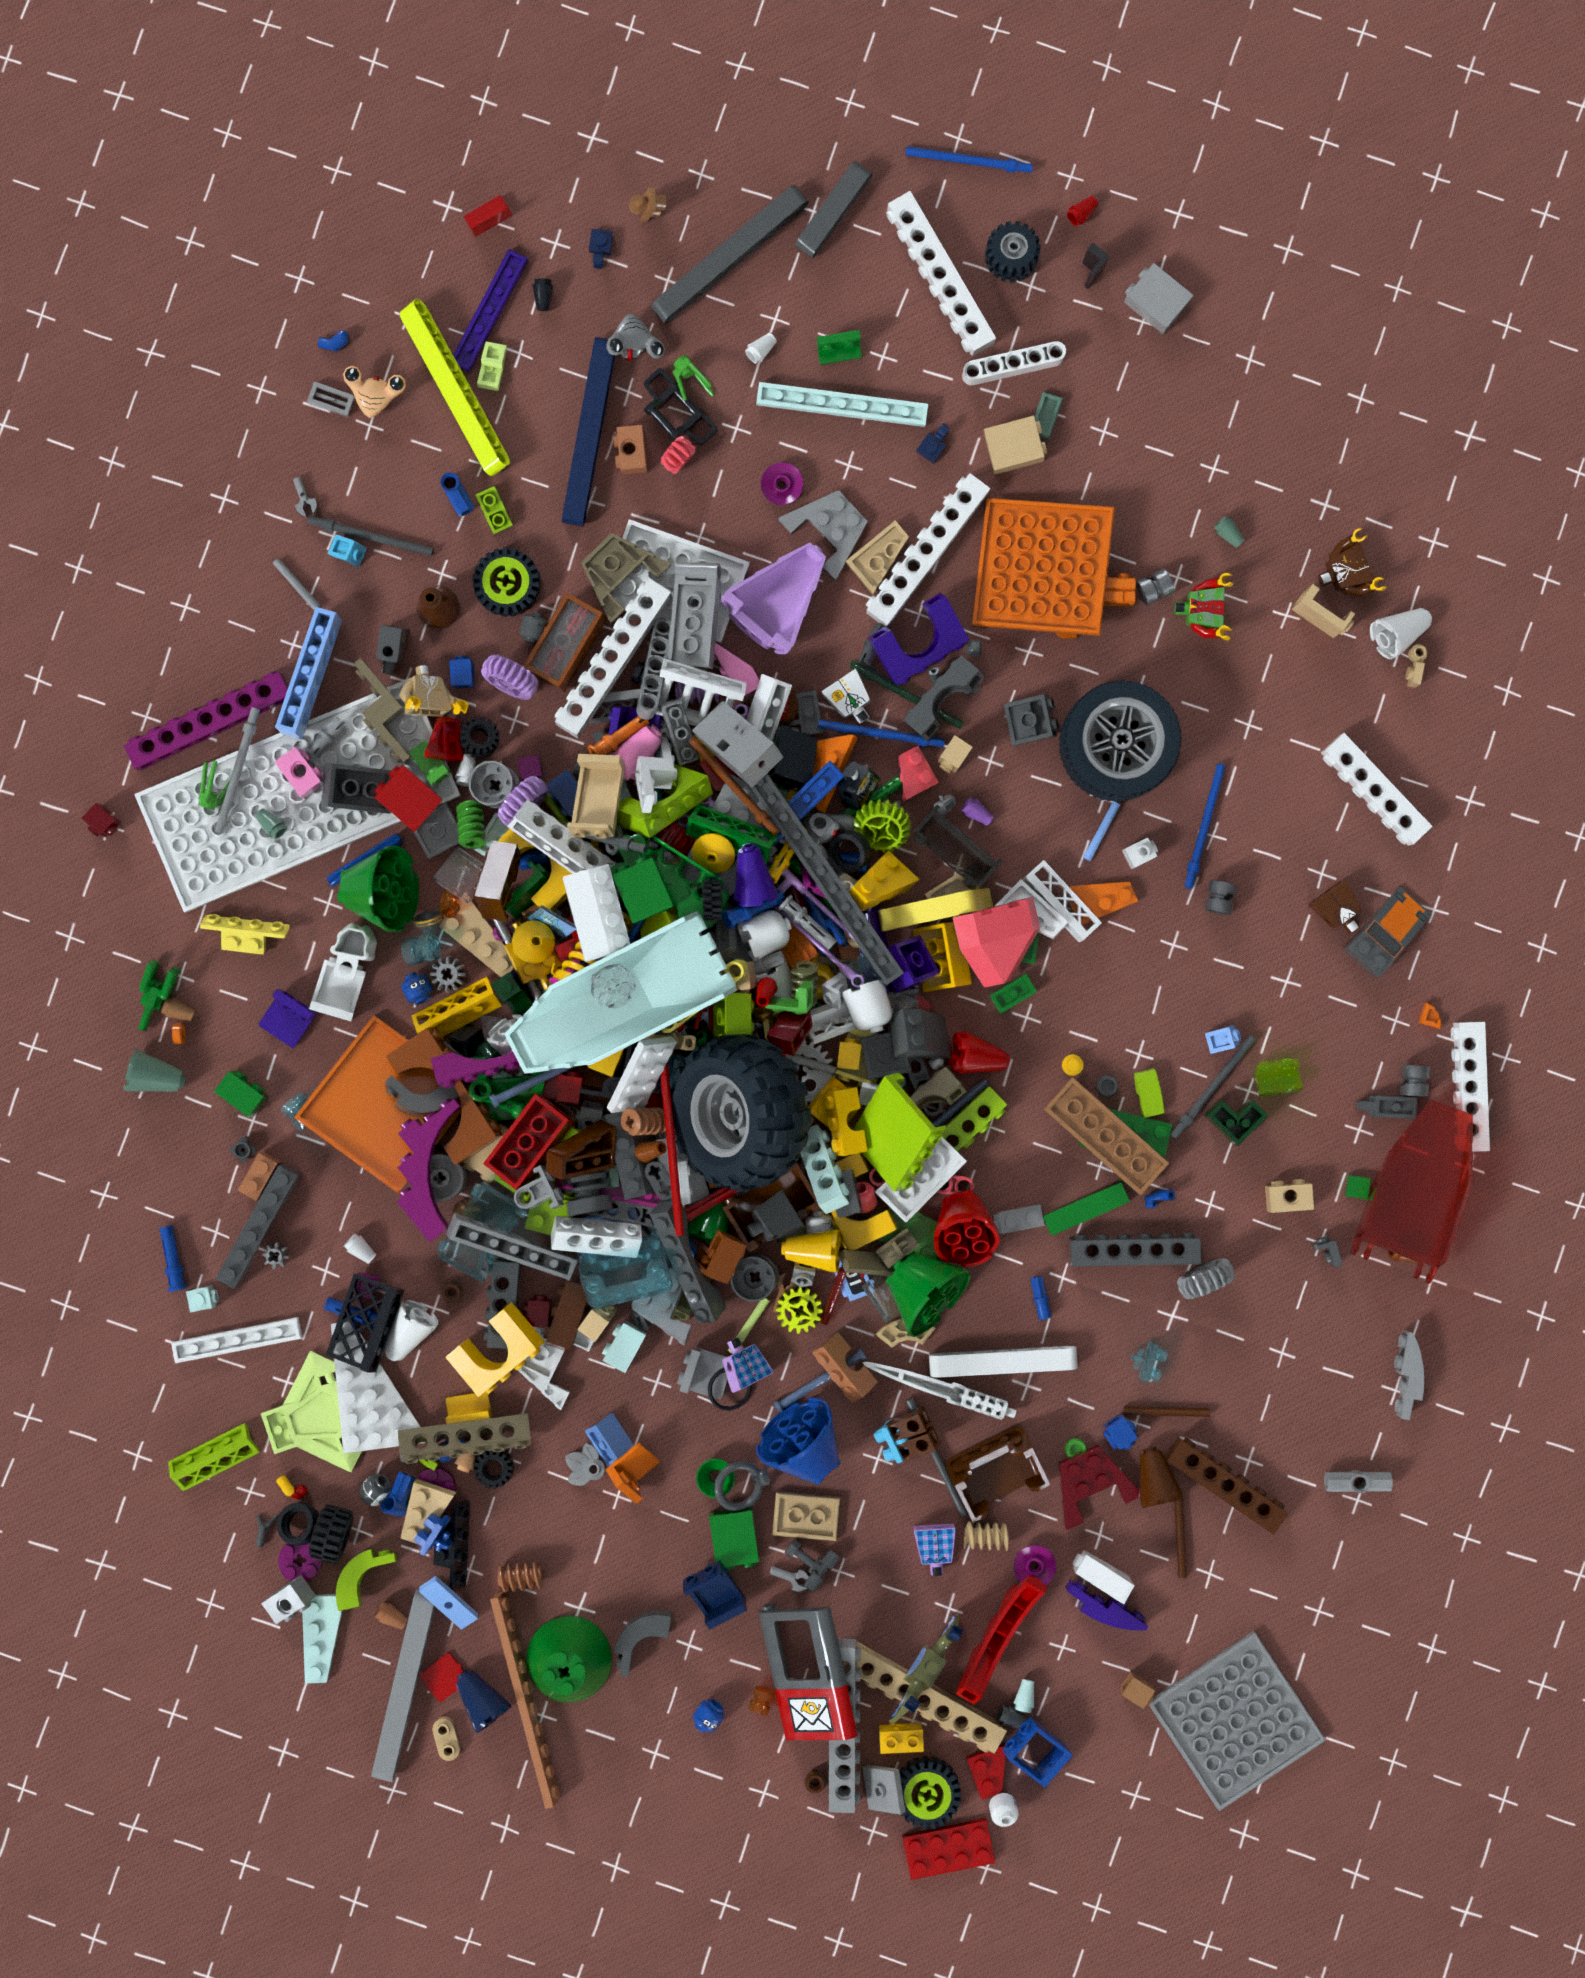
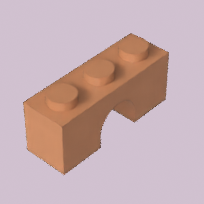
(831, 1356)

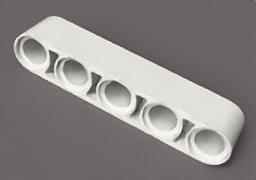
(1021, 356)

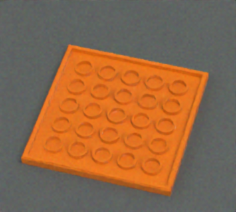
(1043, 566)

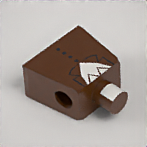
(1337, 906)

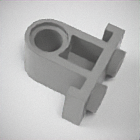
(541, 1191)

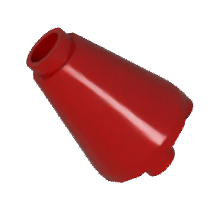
(976, 1055)

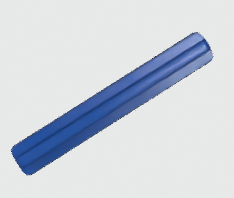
(393, 840)

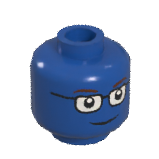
(416, 988)
(708, 1715)

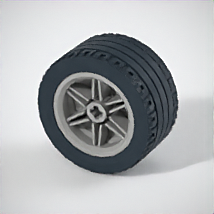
(1127, 703)

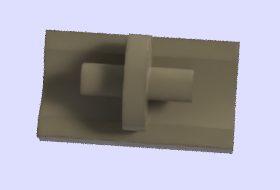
(897, 1247)

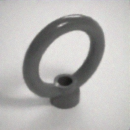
(759, 1477)

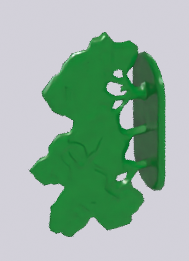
(678, 888)

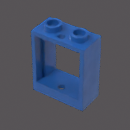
(1049, 1765)

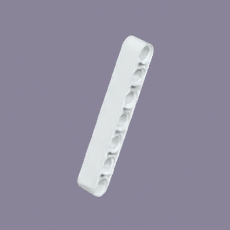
(1003, 1361)

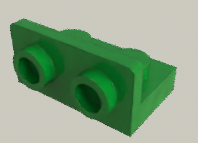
(839, 347)

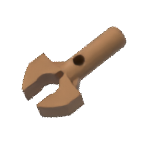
(781, 1289)

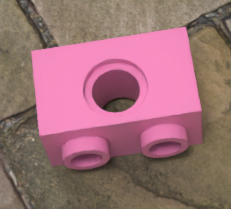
(289, 765)

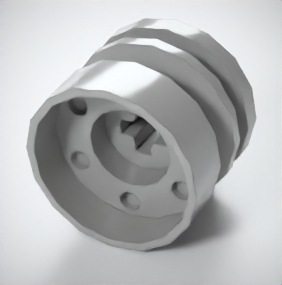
(483, 782)

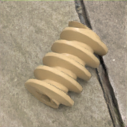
(986, 1535)

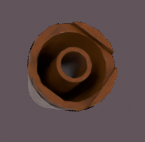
(438, 607)
(1156, 1480)

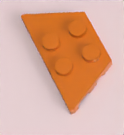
(838, 752)

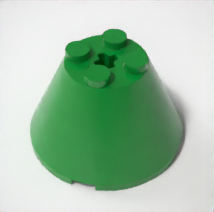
(382, 889)
(925, 1289)
(568, 1659)

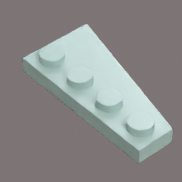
(319, 1637)

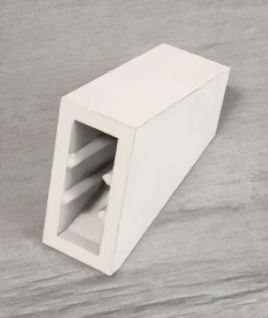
(1103, 1576)

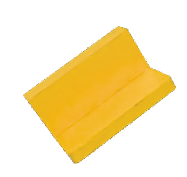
(468, 1408)

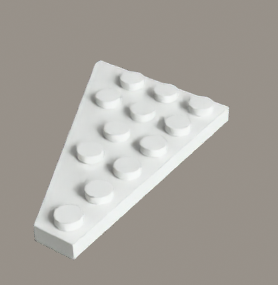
(368, 1403)

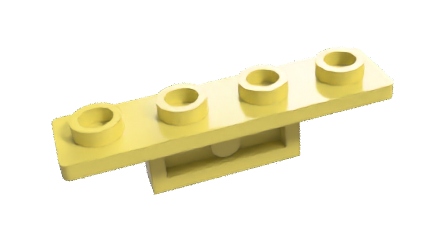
(244, 934)

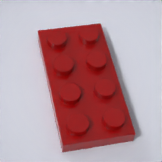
(948, 1849)

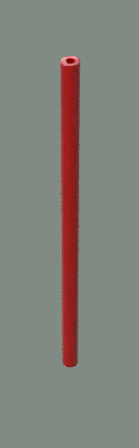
(672, 1154)

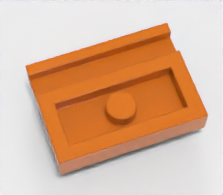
(798, 948)

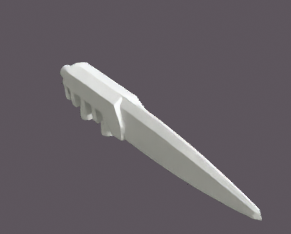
(954, 1393)

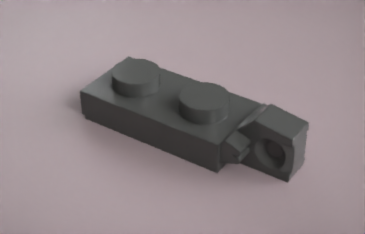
(1389, 1106)

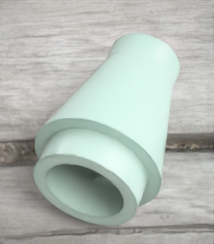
(1025, 1696)

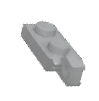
(1019, 1219)

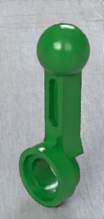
(507, 1105)

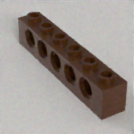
(1269, 1520)

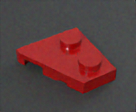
(445, 740)

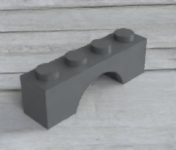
(960, 677)

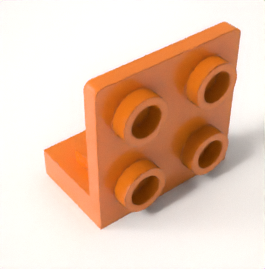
(630, 1468)

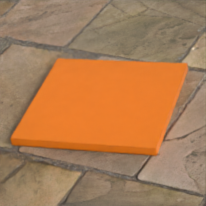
(357, 1112)

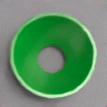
(703, 1479)

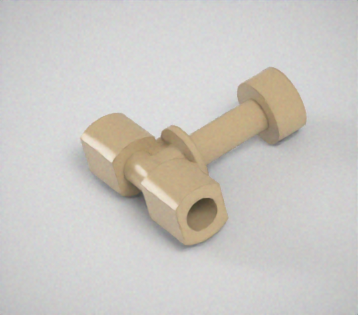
(684, 1042)

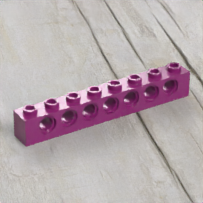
(162, 750)

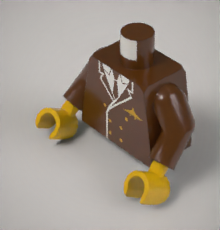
(1350, 569)

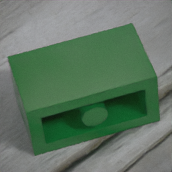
(241, 1093)

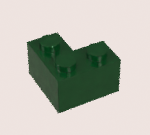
(1236, 1125)

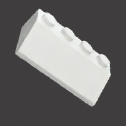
(596, 912)

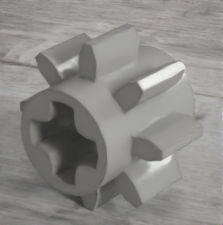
(269, 1255)

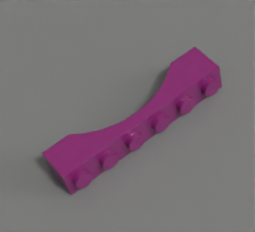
(455, 1068)

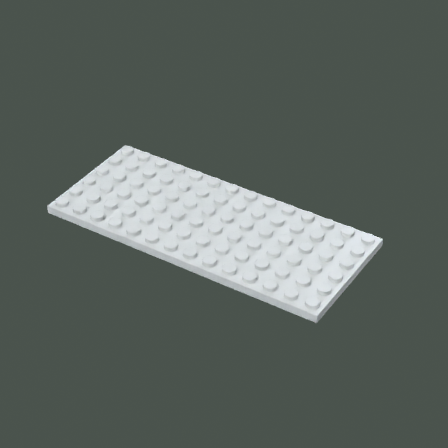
(216, 864)

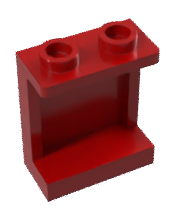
(407, 797)

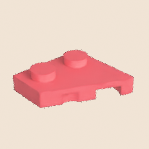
(915, 773)

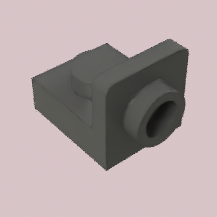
(1332, 1252)

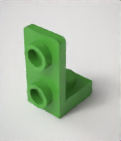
(433, 768)
(798, 1006)

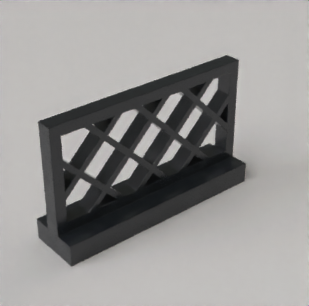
(380, 1331)

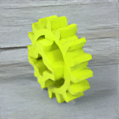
(802, 1301)

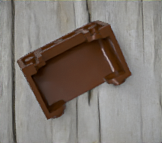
(794, 1186)
(995, 1470)

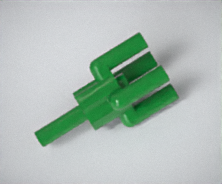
(155, 991)

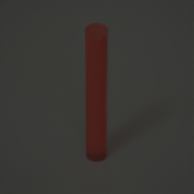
(833, 1296)

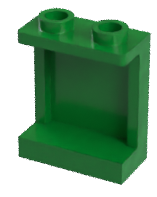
(642, 889)
(522, 896)
(734, 1538)

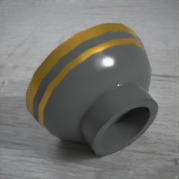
(428, 921)

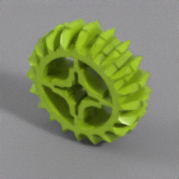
(878, 819)

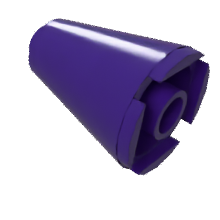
(753, 878)

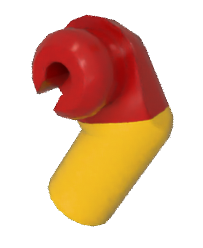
(291, 1491)

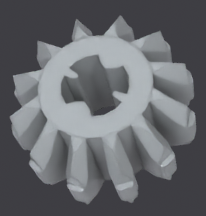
(441, 976)

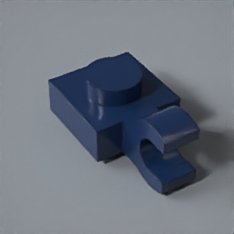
(600, 245)
(932, 445)

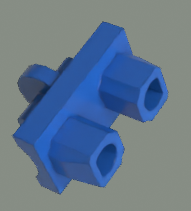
(436, 1537)

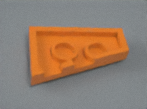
(1102, 898)

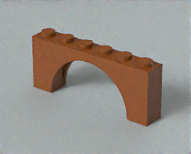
(476, 1125)

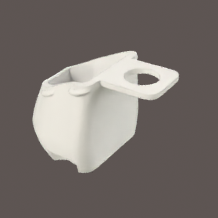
(352, 945)

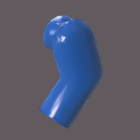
(335, 343)
(1160, 1195)

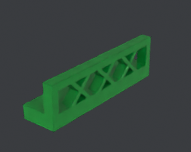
(700, 826)

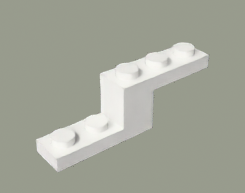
(655, 773)

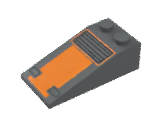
(1387, 932)

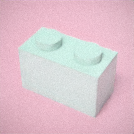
(624, 1347)

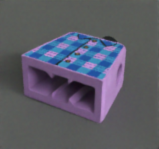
(745, 1365)
(935, 1545)

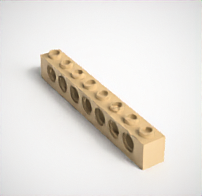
(986, 1741)

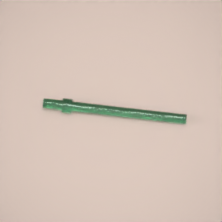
(870, 674)

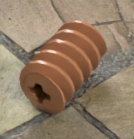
(643, 1121)
(520, 1577)

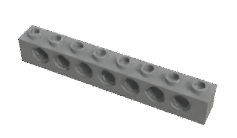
(846, 1799)

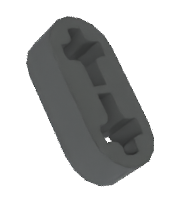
(655, 1182)

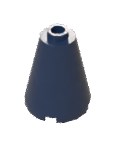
(480, 1700)

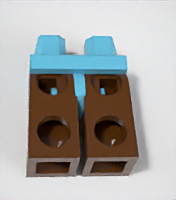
(908, 1436)

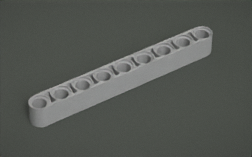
(403, 1688)

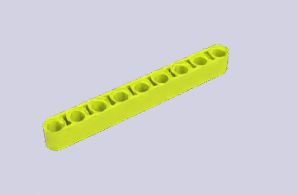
(454, 387)

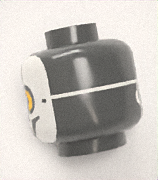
(375, 1489)

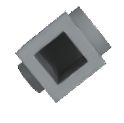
(803, 1275)

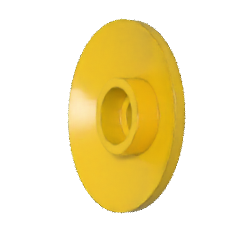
(713, 845)
(523, 944)

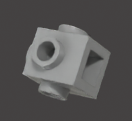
(590, 1113)

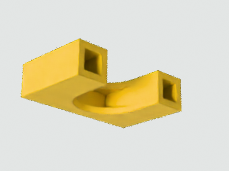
(553, 892)
(857, 1232)
(521, 1342)

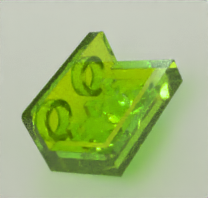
(1277, 1077)

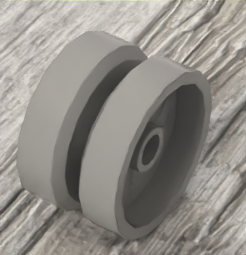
(455, 1177)

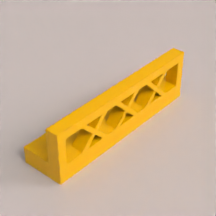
(458, 1014)

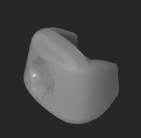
(945, 803)

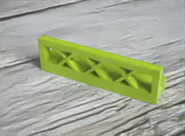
(209, 1455)

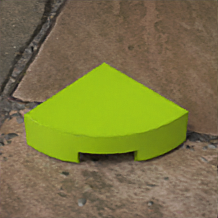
(430, 1464)

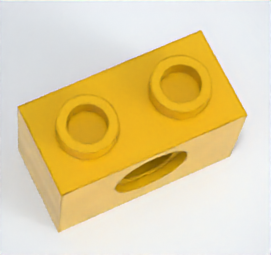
(901, 1738)

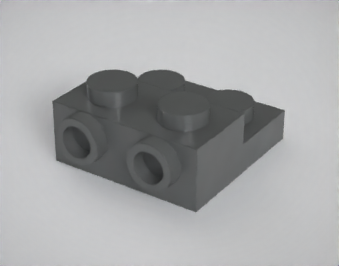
(1031, 719)

